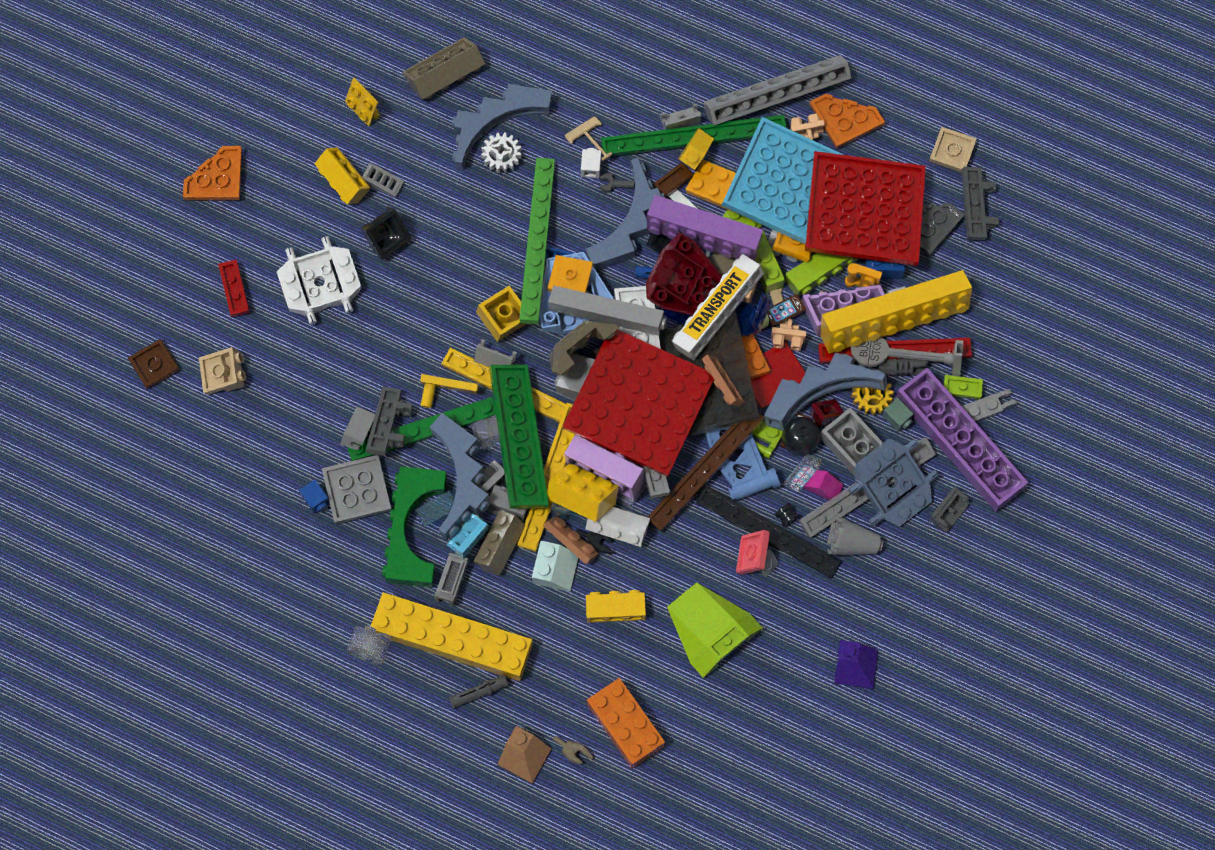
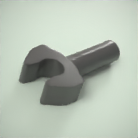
(614, 183)

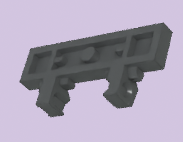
(973, 193)
(388, 408)

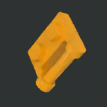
(869, 276)

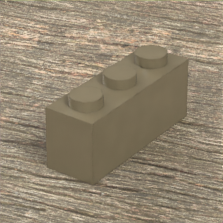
(499, 543)

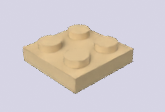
(952, 149)

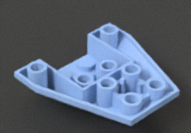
(559, 322)

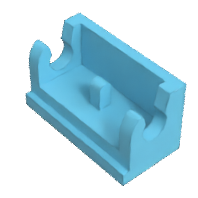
(468, 536)

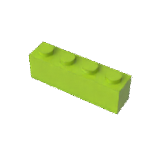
(815, 272)

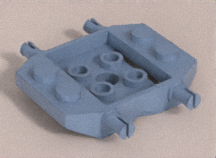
(894, 461)

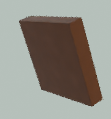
(153, 364)

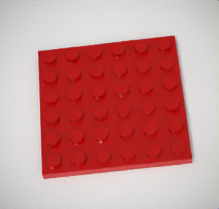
(865, 208)
(639, 402)

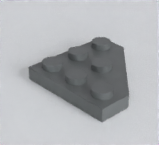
(937, 225)

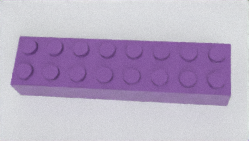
(962, 440)

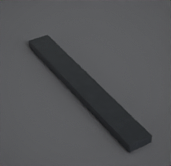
(778, 536)

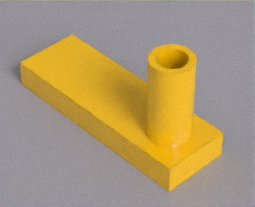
(432, 382)

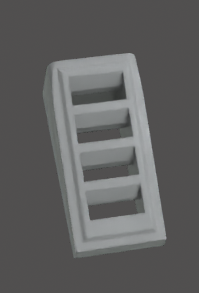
(385, 175)

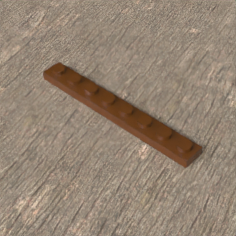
(702, 473)

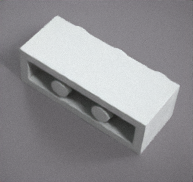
(621, 526)

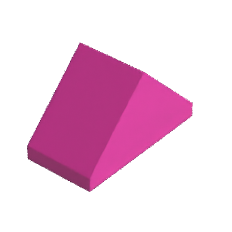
(824, 485)

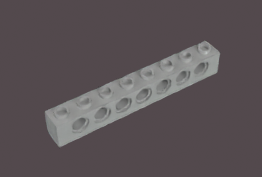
(777, 90)

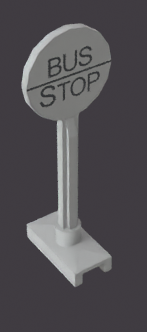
(876, 352)

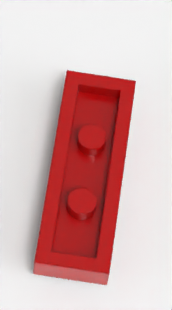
(233, 288)

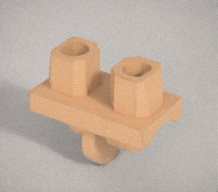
(809, 129)
(790, 333)

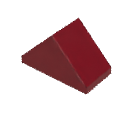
(825, 412)

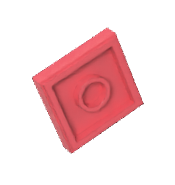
(752, 552)

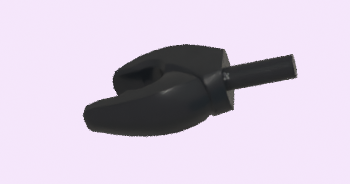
(594, 539)

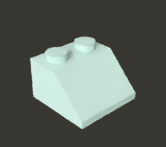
(554, 566)

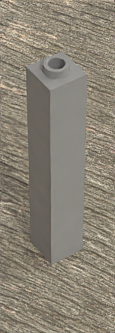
(607, 310)

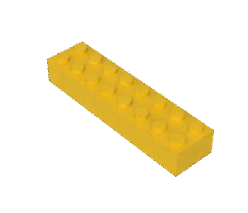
(895, 311)
(452, 636)

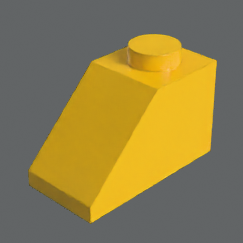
(696, 149)

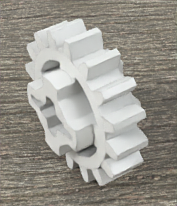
(507, 158)

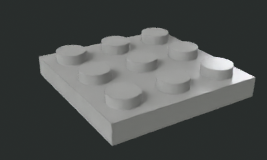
(356, 489)

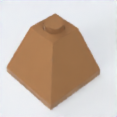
(524, 755)

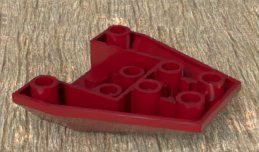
(681, 277)

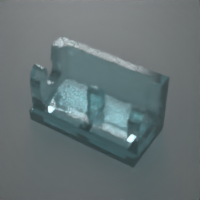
(435, 509)

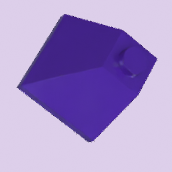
(855, 665)

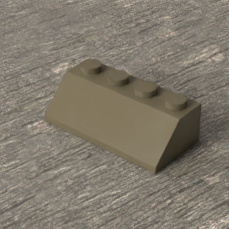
(444, 68)

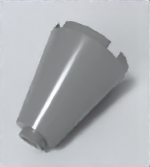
(852, 539)

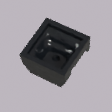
(386, 233)

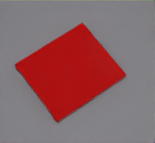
(782, 366)

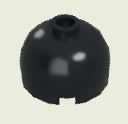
(801, 436)

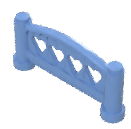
(755, 479)

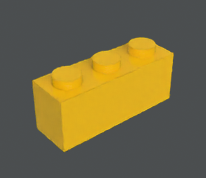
(342, 176)
(615, 606)

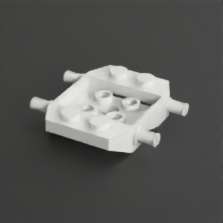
(315, 267)

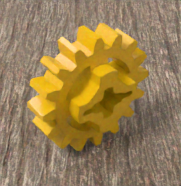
(874, 402)

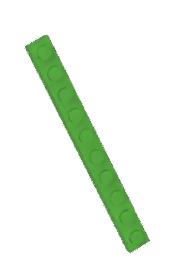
(537, 241)

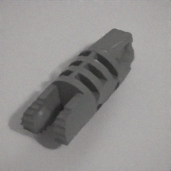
(902, 366)

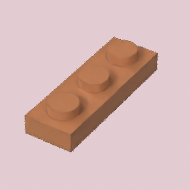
(722, 381)
(571, 539)

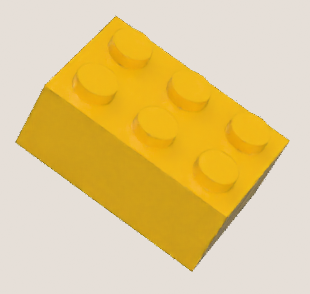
(582, 492)

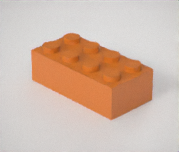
(625, 723)

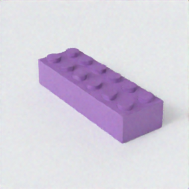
(704, 228)

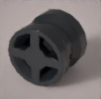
(786, 515)

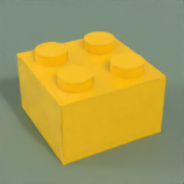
(501, 313)

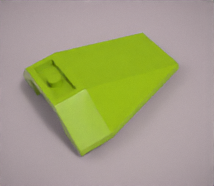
(709, 627)

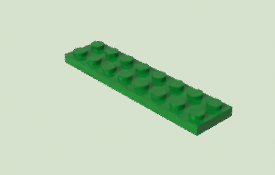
(518, 436)

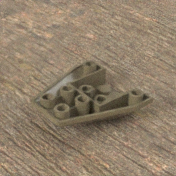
(563, 350)

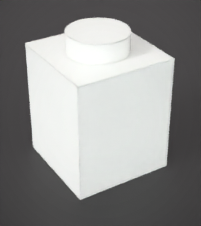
(590, 163)

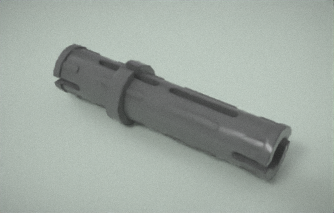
(478, 691)

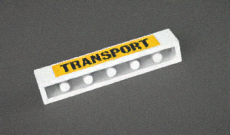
(717, 307)

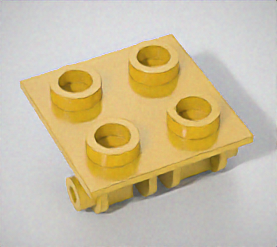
(362, 102)

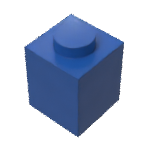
(314, 497)

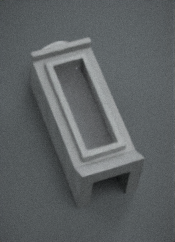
(451, 579)

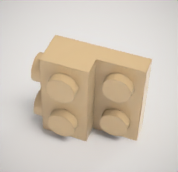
(222, 371)

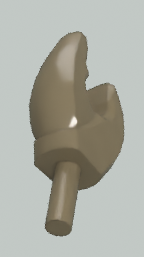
(571, 748)

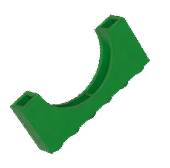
(412, 488)

